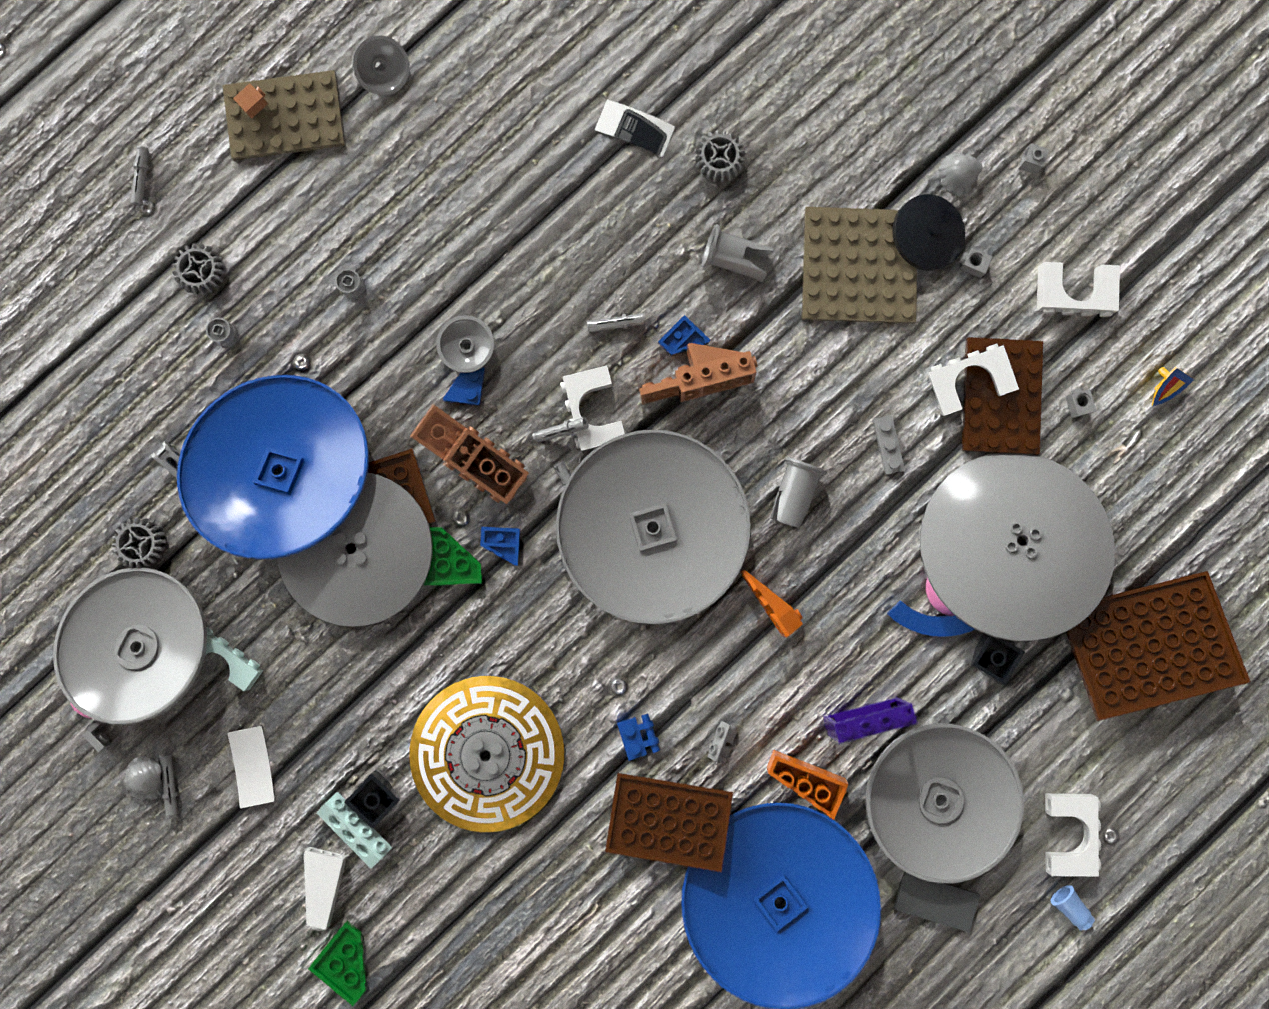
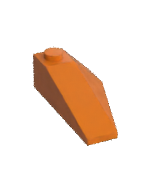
(781, 614)

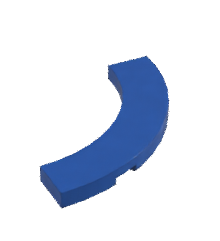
(928, 625)

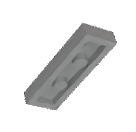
(888, 444)

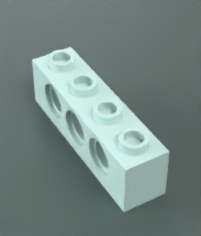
(353, 830)

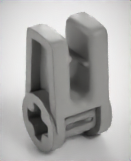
(164, 456)

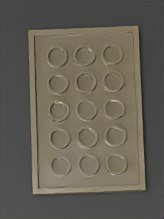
(299, 116)

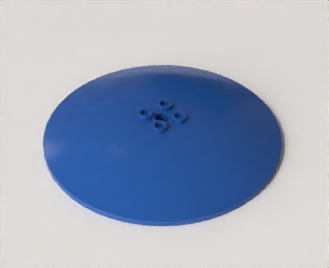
(240, 441)
(793, 952)

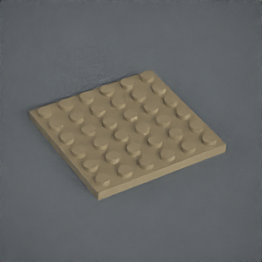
(855, 268)

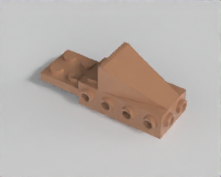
(709, 373)
(470, 455)

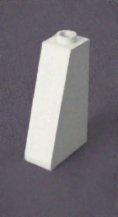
(322, 883)

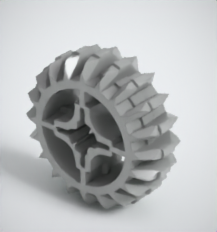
(729, 144)
(184, 274)
(131, 530)

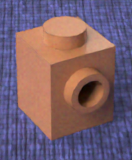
(251, 100)

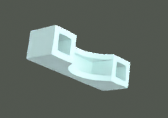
(242, 671)

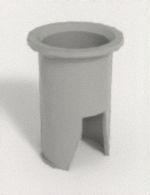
(728, 251)
(796, 492)

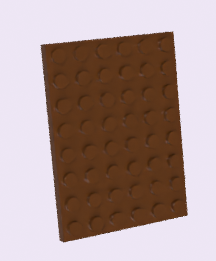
(1156, 647)

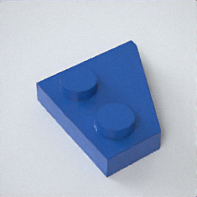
(466, 388)

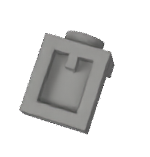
(95, 738)

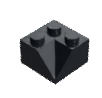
(996, 658)
(373, 799)

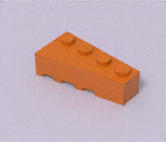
(810, 782)

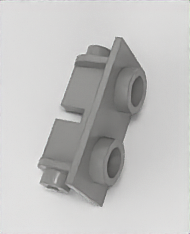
(718, 750)

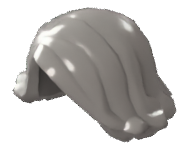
(959, 172)
(143, 778)

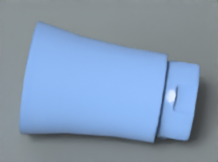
(1072, 907)

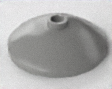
(393, 63)
(464, 331)

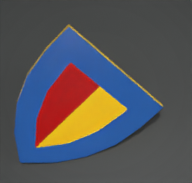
(1172, 384)

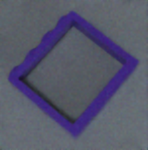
(869, 720)

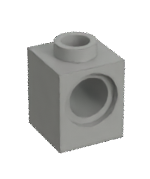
(1033, 158)
(982, 259)
(1088, 403)

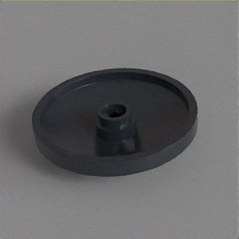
(928, 232)

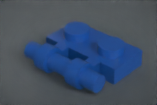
(632, 737)

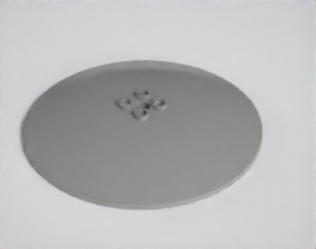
(661, 481)
(990, 578)

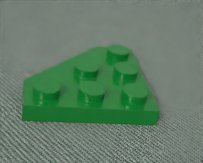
(451, 562)
(343, 964)

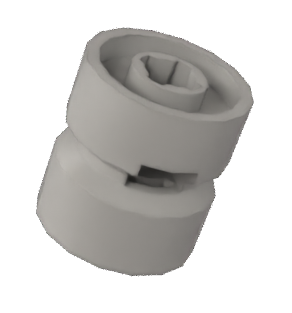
(350, 283)
(221, 332)

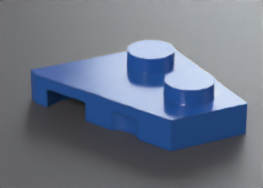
(680, 335)
(502, 542)

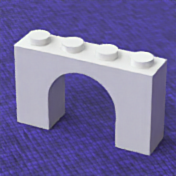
(1053, 298)
(993, 360)
(577, 387)
(1085, 858)

